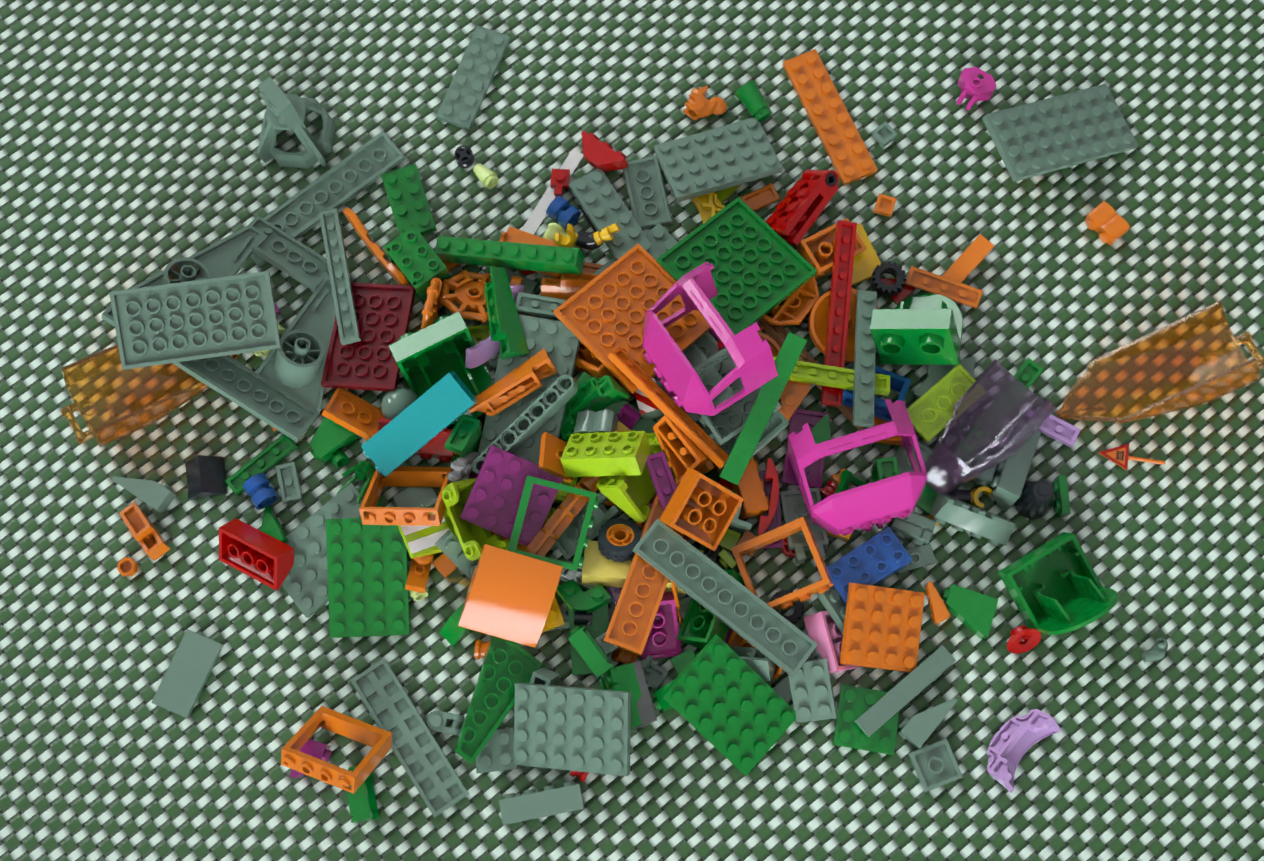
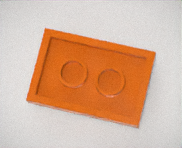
(353, 413)

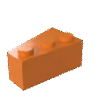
(678, 448)

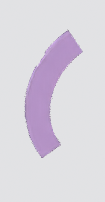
(487, 349)

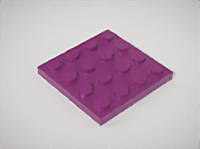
(499, 491)

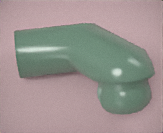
(1158, 651)

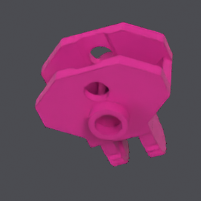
(975, 88)

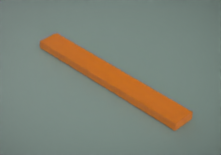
(669, 407)

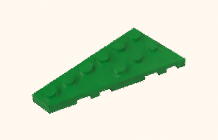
(494, 694)

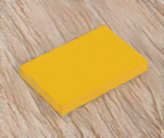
(865, 262)

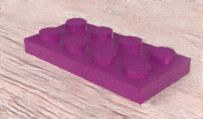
(815, 470)

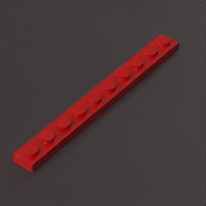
(839, 306)

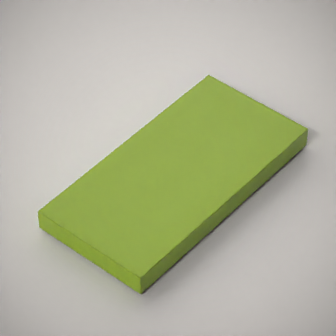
(936, 406)

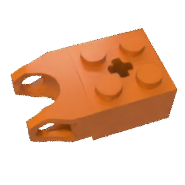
(793, 397)

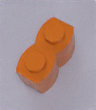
(1106, 223)

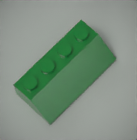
(701, 625)

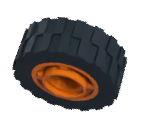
(618, 539)

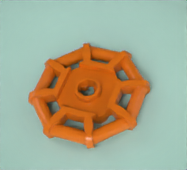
(463, 295)
(432, 303)

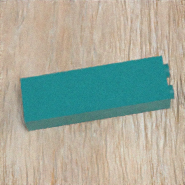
(419, 424)

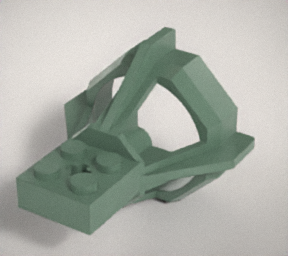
(289, 113)

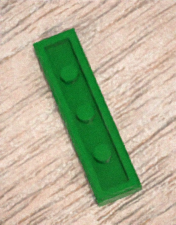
(262, 463)

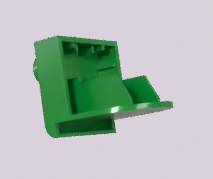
(919, 331)
(435, 352)
(1057, 587)

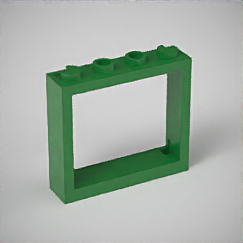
(587, 522)

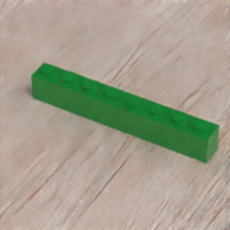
(510, 255)

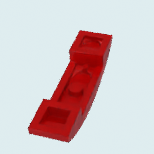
(770, 476)

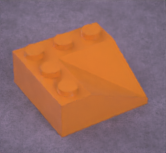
(701, 509)

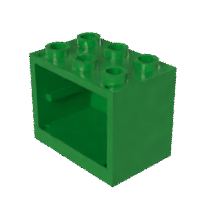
(416, 261)

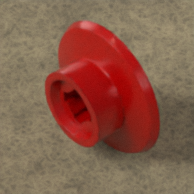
(1023, 639)

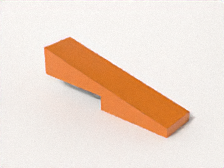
(969, 259)

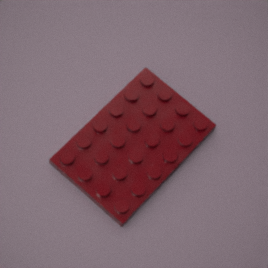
(382, 319)

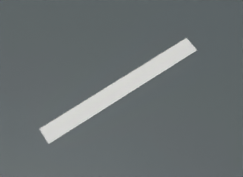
(540, 210)

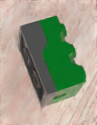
(632, 679)

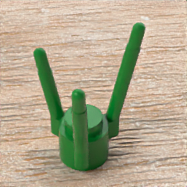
(364, 471)

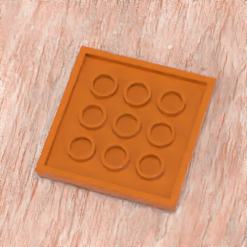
(882, 627)

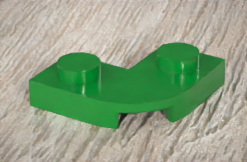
(587, 601)

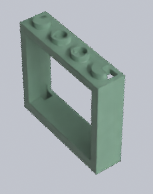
(705, 419)

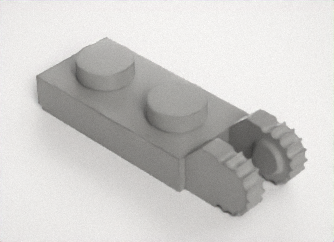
(462, 467)

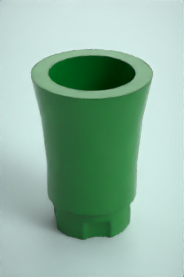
(754, 101)

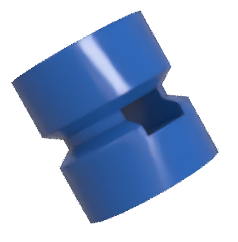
(561, 211)
(261, 492)

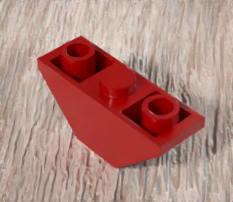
(601, 154)

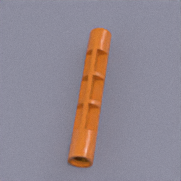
(562, 518)

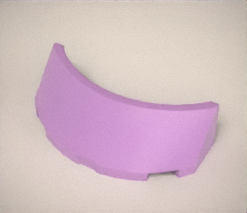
(1014, 741)

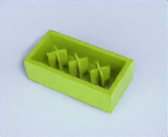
(605, 454)

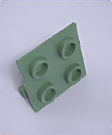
(416, 497)

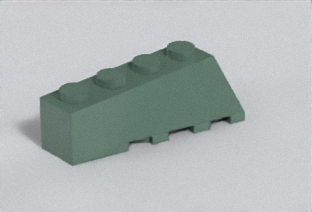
(1013, 473)
(973, 519)

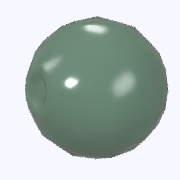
(397, 401)

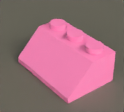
(828, 636)

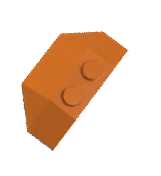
(796, 306)

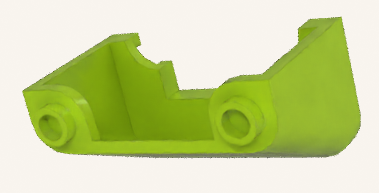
(633, 491)
(470, 535)

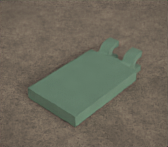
(794, 508)
(568, 540)

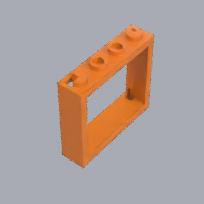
(411, 516)
(775, 535)
(346, 726)

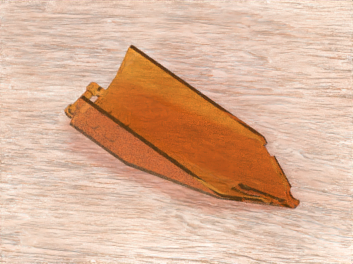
(1165, 371)
(120, 400)

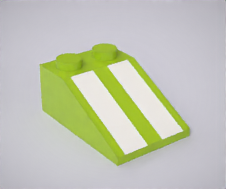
(421, 539)

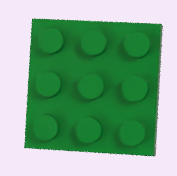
(851, 705)

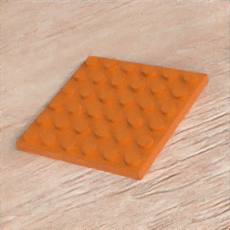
(613, 311)

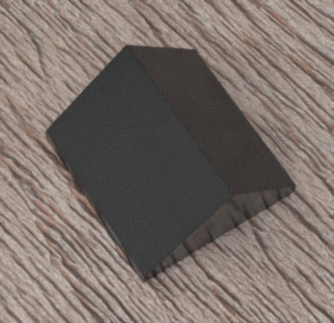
(206, 477)

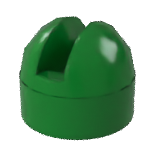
(339, 459)

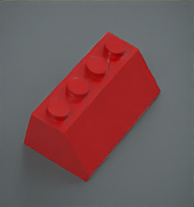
(434, 448)
(255, 553)

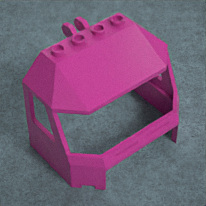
(750, 353)
(868, 503)

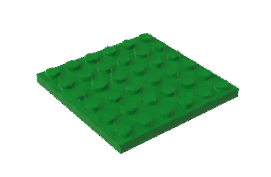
(750, 263)

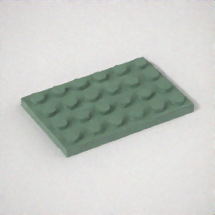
(717, 159)
(309, 576)
(572, 728)

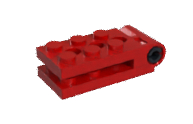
(803, 204)

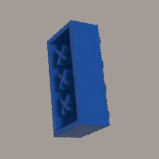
(869, 563)

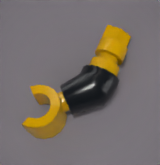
(586, 240)
(968, 497)

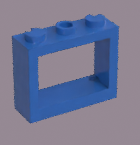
(881, 411)

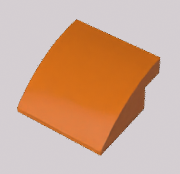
(510, 596)

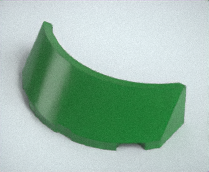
(591, 395)

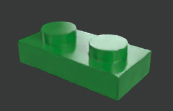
(1062, 503)

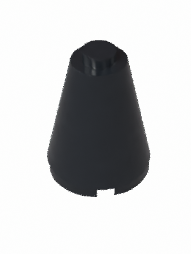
(1035, 499)

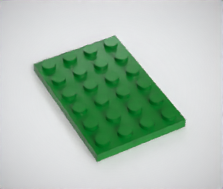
(366, 579)
(730, 705)

